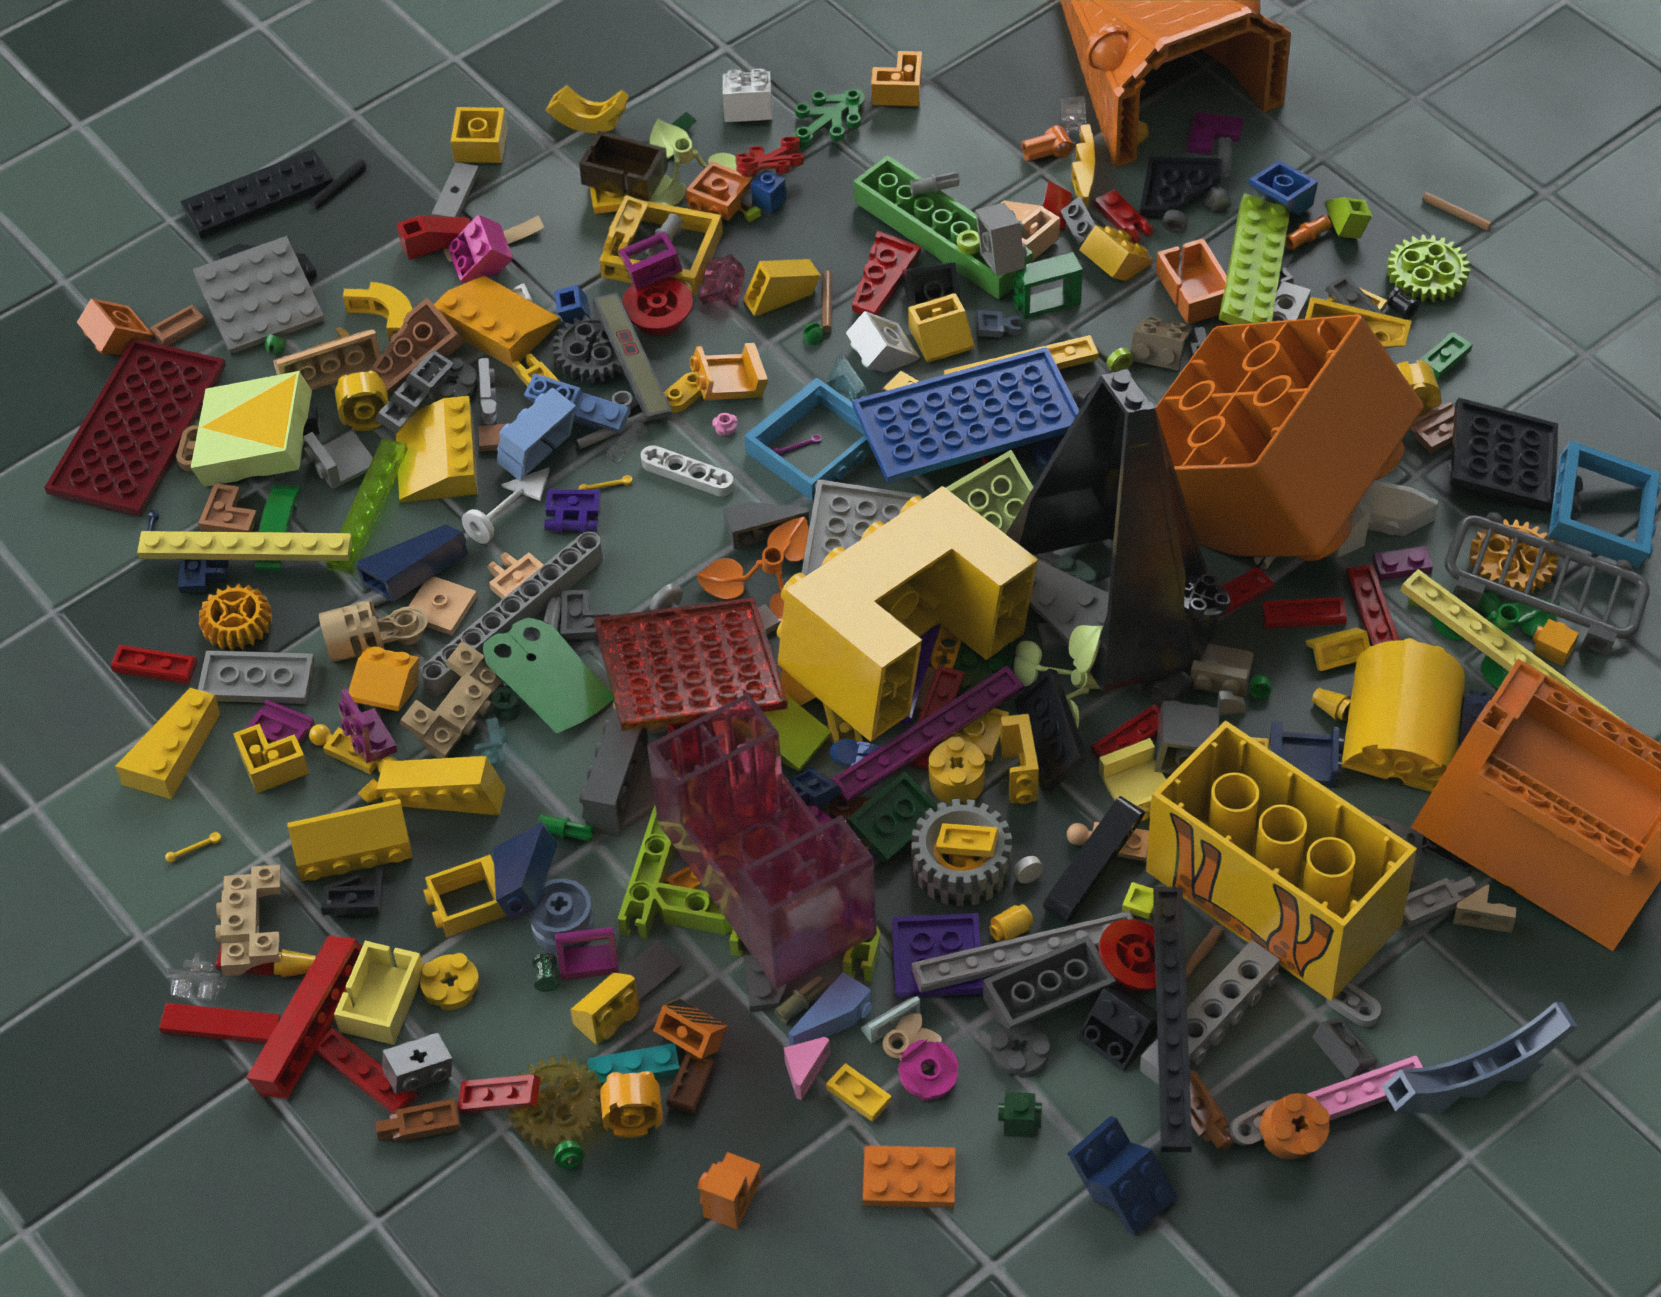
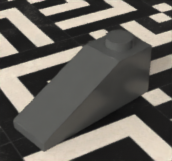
(755, 521)

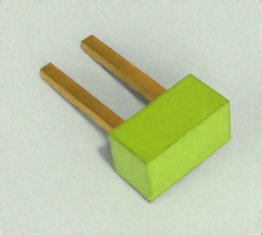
(751, 214)

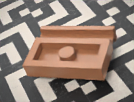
(1435, 428)

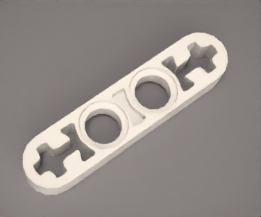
(689, 467)

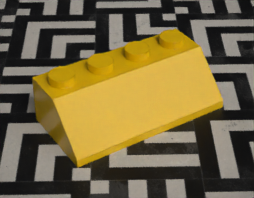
(350, 840)

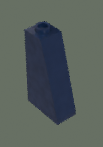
(412, 562)
(522, 869)

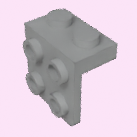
(339, 459)

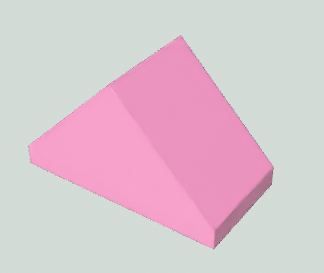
(805, 1063)

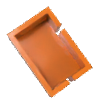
(1194, 285)

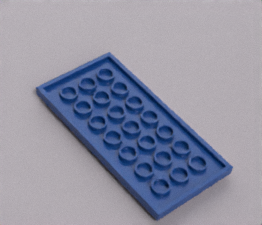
(966, 414)

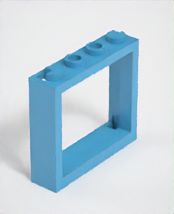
(790, 413)
(1591, 538)

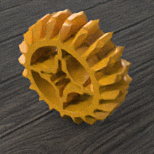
(235, 610)

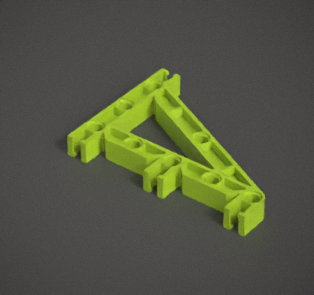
(678, 903)

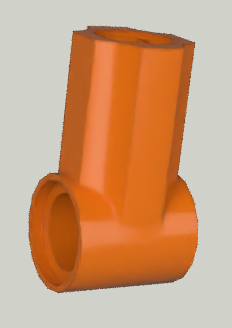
(1053, 142)

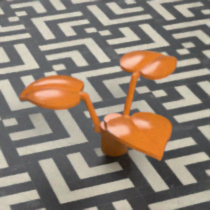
(725, 576)

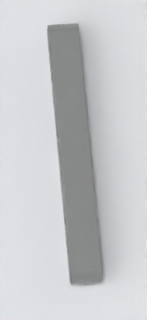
(523, 602)

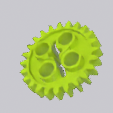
(1428, 268)

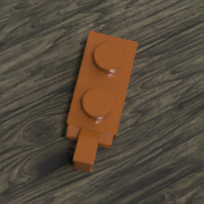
(1207, 1116)
(420, 1121)

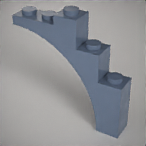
(1475, 1075)

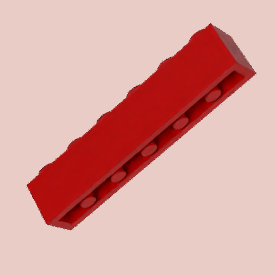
(305, 1019)

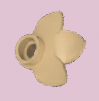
(908, 1032)

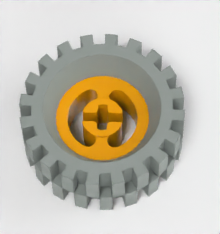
(963, 875)

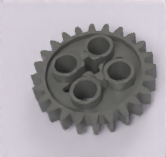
(576, 343)

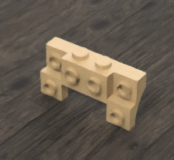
(457, 713)
(239, 916)

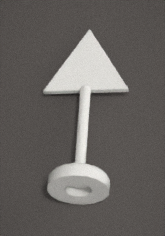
(479, 525)

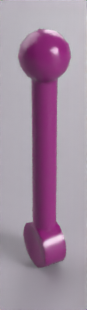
(814, 439)

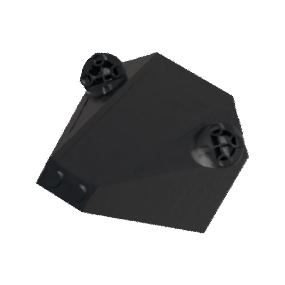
(1121, 485)

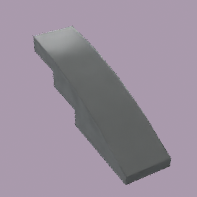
(414, 391)

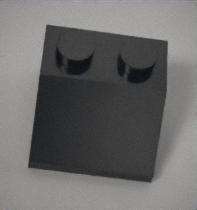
(930, 282)

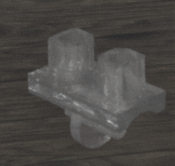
(208, 982)

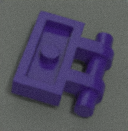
(572, 504)

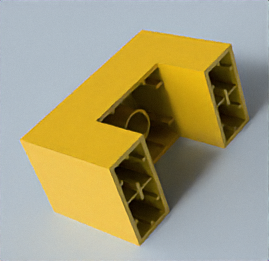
(860, 615)

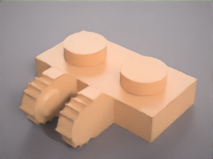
(515, 574)

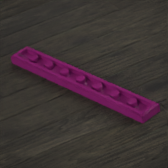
(927, 734)

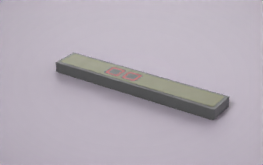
(632, 357)

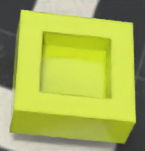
(1139, 901)

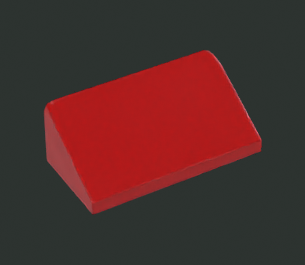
(1055, 200)

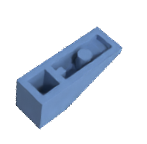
(834, 1011)

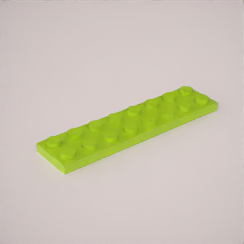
(1254, 262)

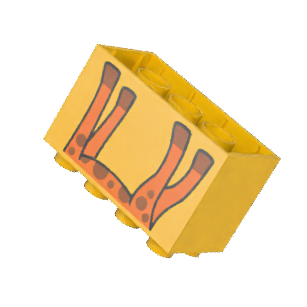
(1279, 859)

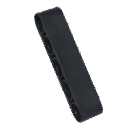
(1093, 859)

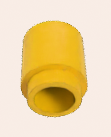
(1011, 923)

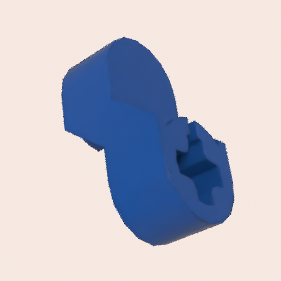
(846, 750)

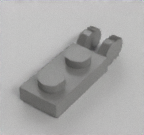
(487, 394)

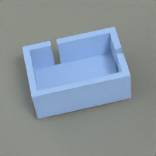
(521, 442)

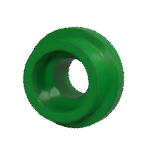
(568, 1154)

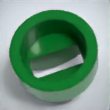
(813, 334)
(276, 343)
(1260, 686)

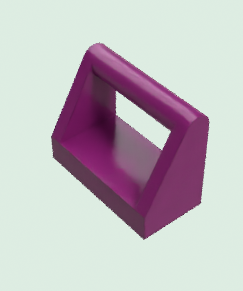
(655, 267)
(587, 960)

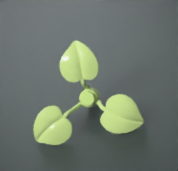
(680, 146)
(1082, 648)

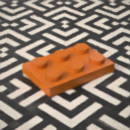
(909, 1176)

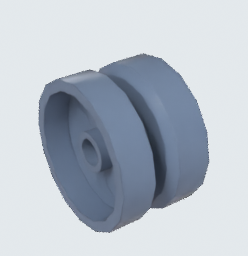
(561, 909)

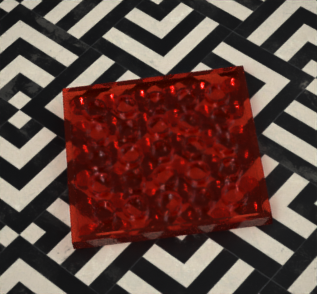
(687, 662)

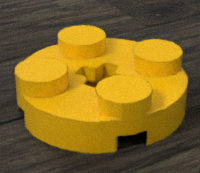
(446, 967)

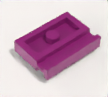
(281, 722)

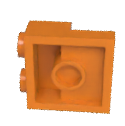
(718, 190)

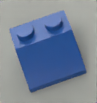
(1285, 187)

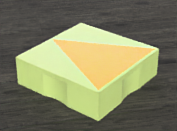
(251, 429)

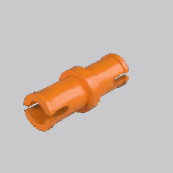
(1307, 232)

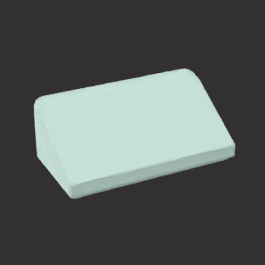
(888, 1021)

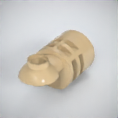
(356, 627)

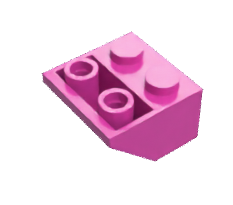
(480, 250)

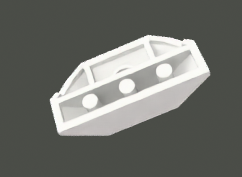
(1398, 508)

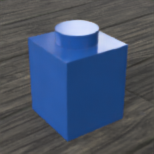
(572, 303)

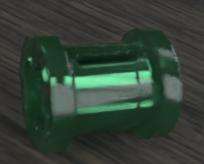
(545, 971)

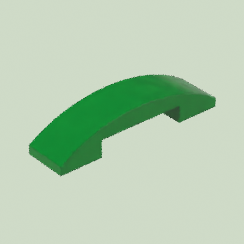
(277, 518)

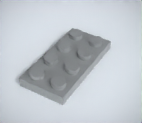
(257, 676)

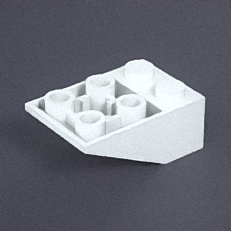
(747, 95)

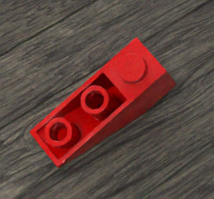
(428, 233)

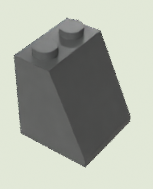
(1181, 732)

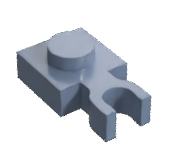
(994, 325)

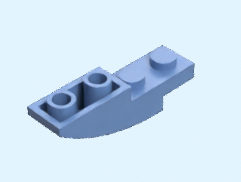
(589, 410)

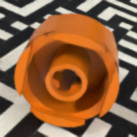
(1280, 1134)

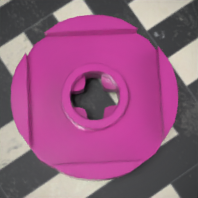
(927, 1086)

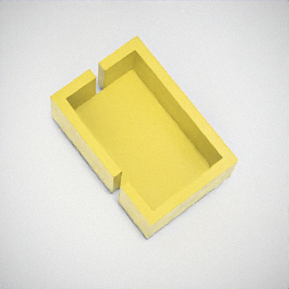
(379, 993)

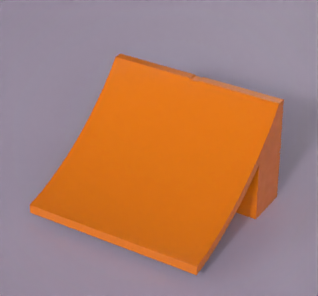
(1555, 804)

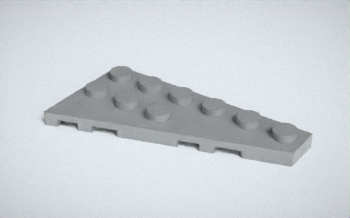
(1067, 600)

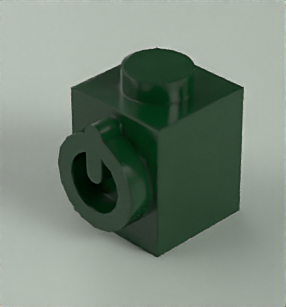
(1020, 1114)

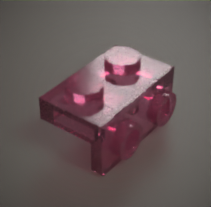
(722, 280)

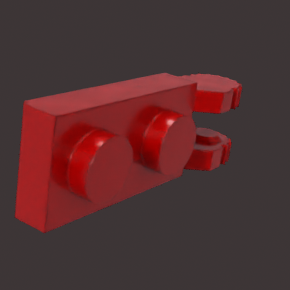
(1122, 215)

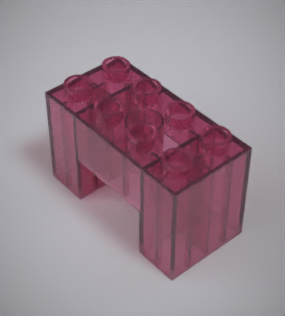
(755, 846)

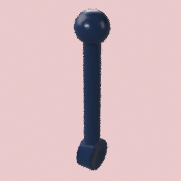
(153, 516)

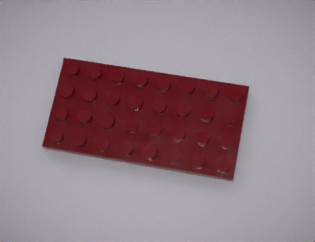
(135, 427)

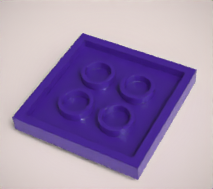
(930, 937)

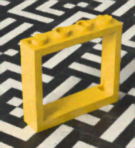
(692, 220)

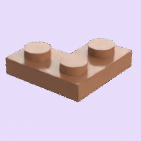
(223, 515)

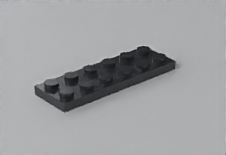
(256, 193)

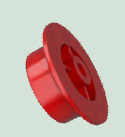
(658, 307)
(1129, 954)

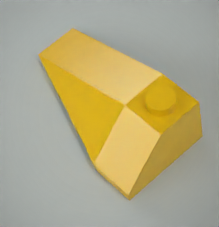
(1388, 329)

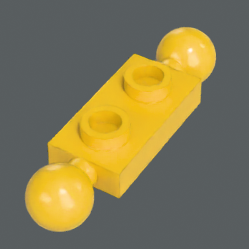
(341, 748)

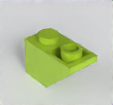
(1349, 216)

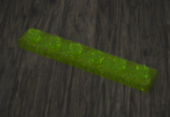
(370, 500)

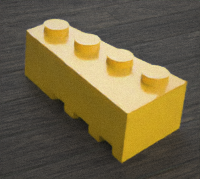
(170, 746)
(444, 784)

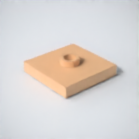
(444, 603)

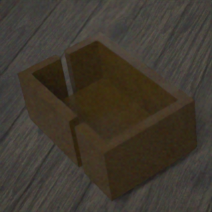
(623, 166)

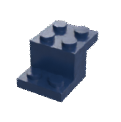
(1122, 1175)

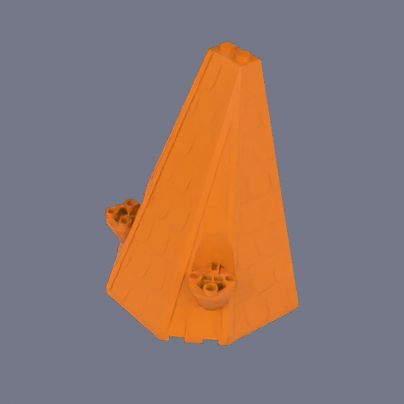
(1129, 37)

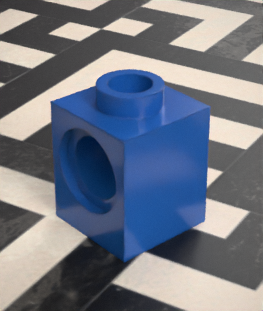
(768, 191)

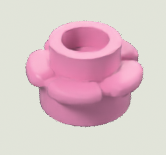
(725, 424)

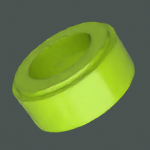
(968, 242)
(1120, 359)

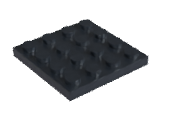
(1504, 453)

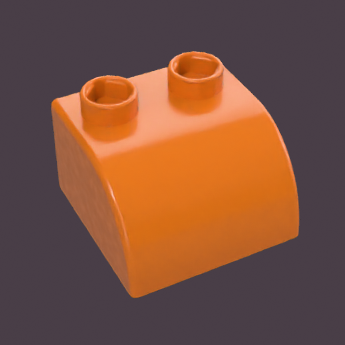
(1285, 432)

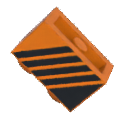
(690, 1028)

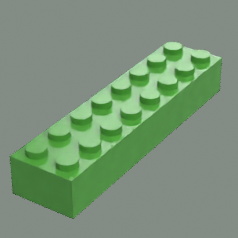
(927, 221)

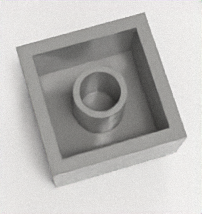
(1001, 238)

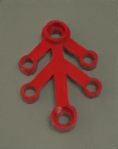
(752, 163)

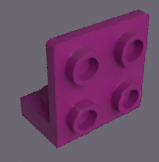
(366, 730)

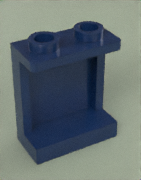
(1310, 753)

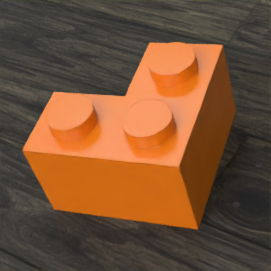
(729, 1189)

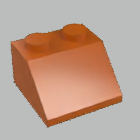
(112, 326)

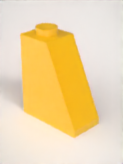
(780, 283)

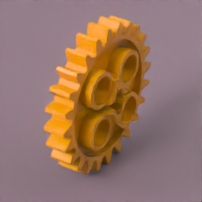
(1521, 562)

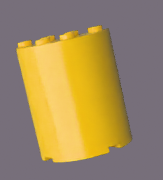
(1404, 712)

